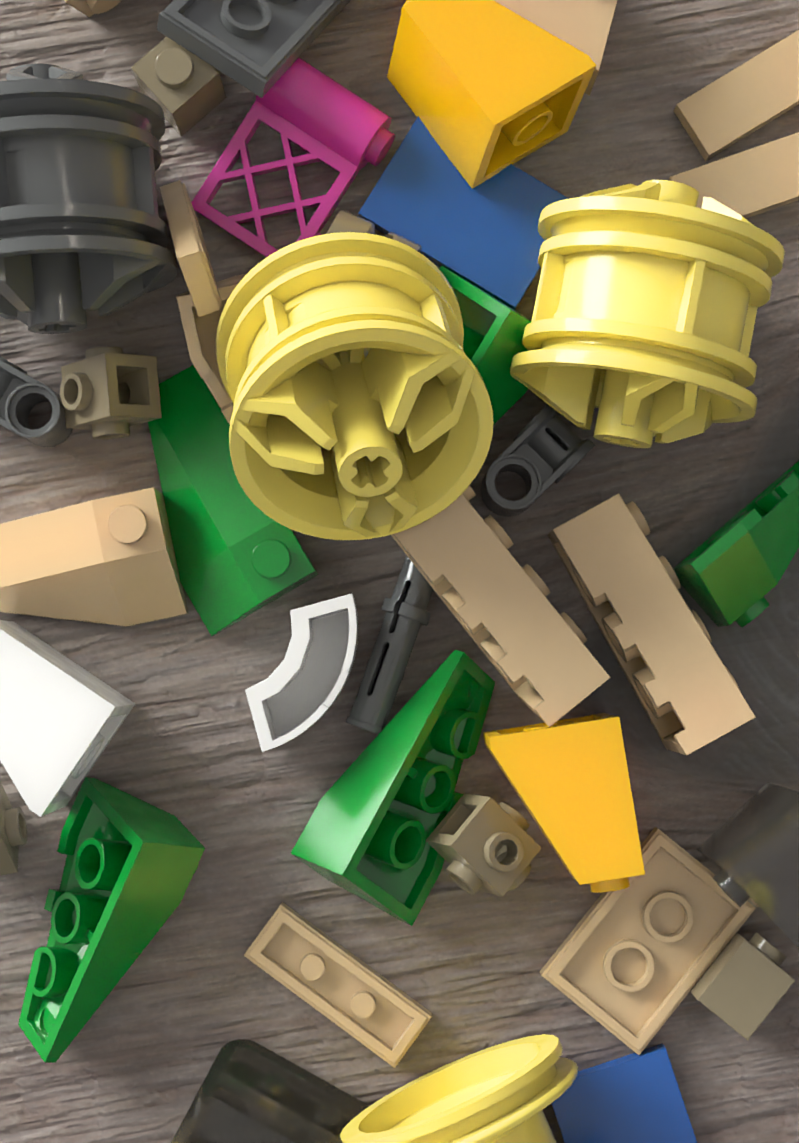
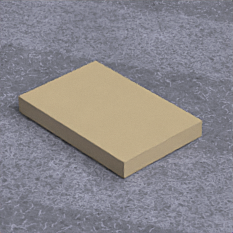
(646, 943)

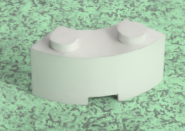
(310, 674)

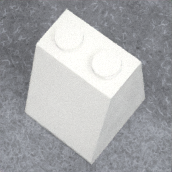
(51, 719)

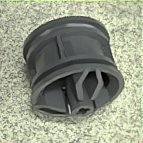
(77, 198)

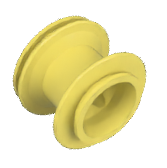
(475, 1099)

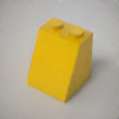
(485, 81)
(577, 793)

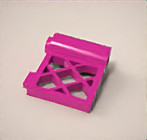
(319, 119)

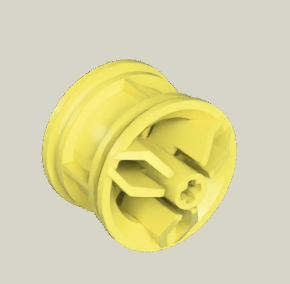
(647, 312)
(350, 388)

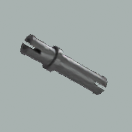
(392, 649)

